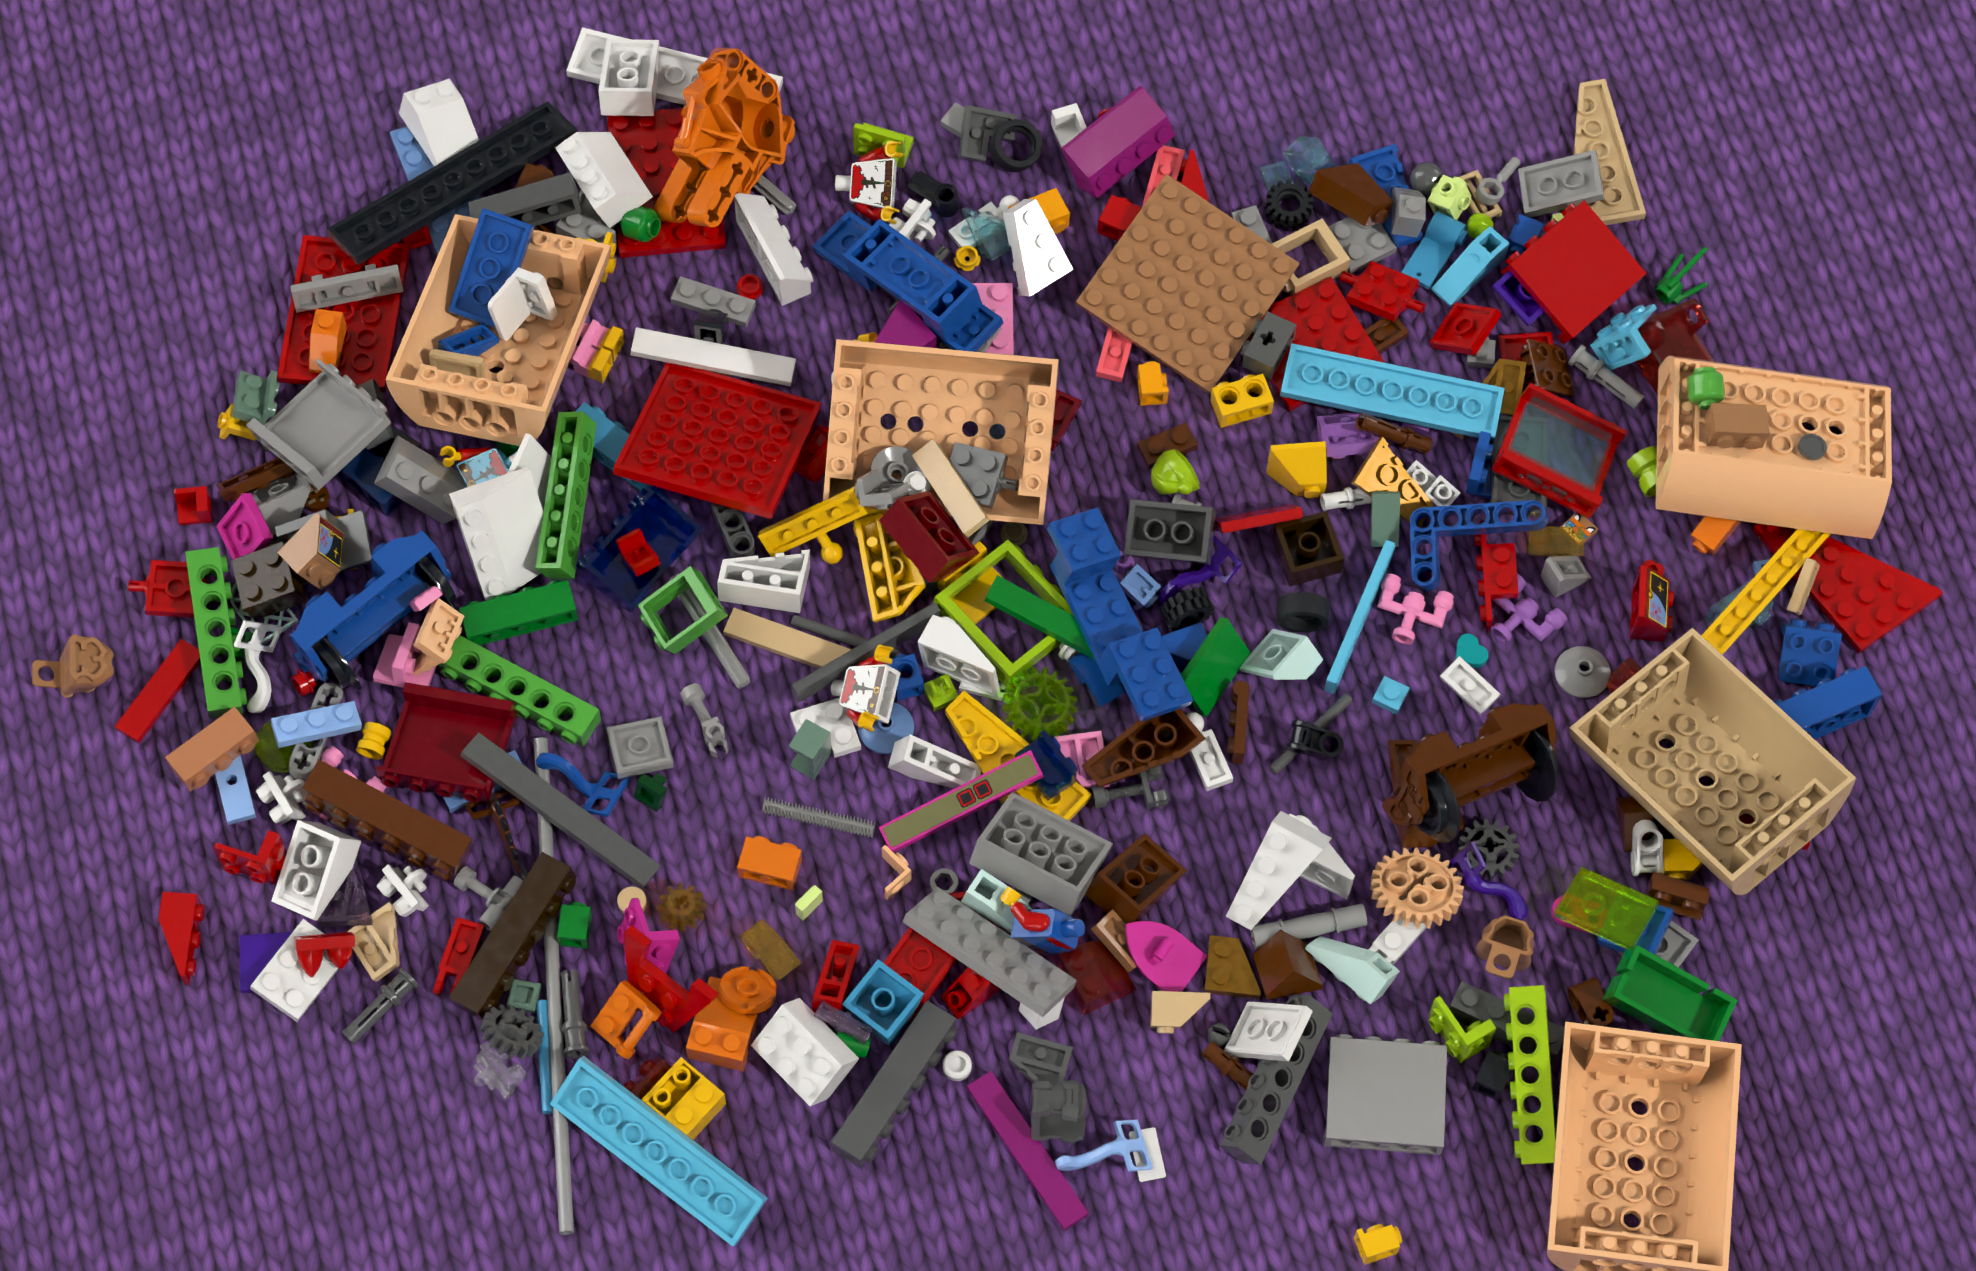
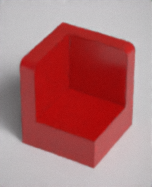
(193, 505)

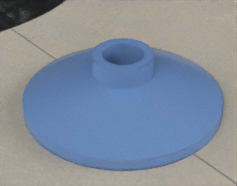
(883, 738)

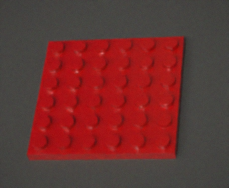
(718, 439)

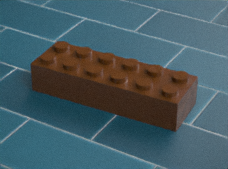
(386, 821)

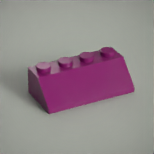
(1117, 142)

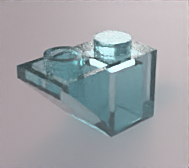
(1307, 156)

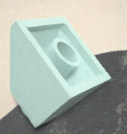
(1283, 657)

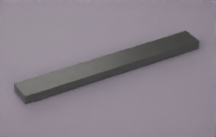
(560, 810)

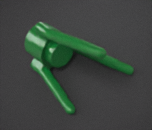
(1669, 289)

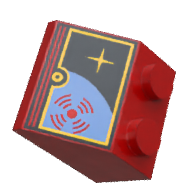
(1650, 606)

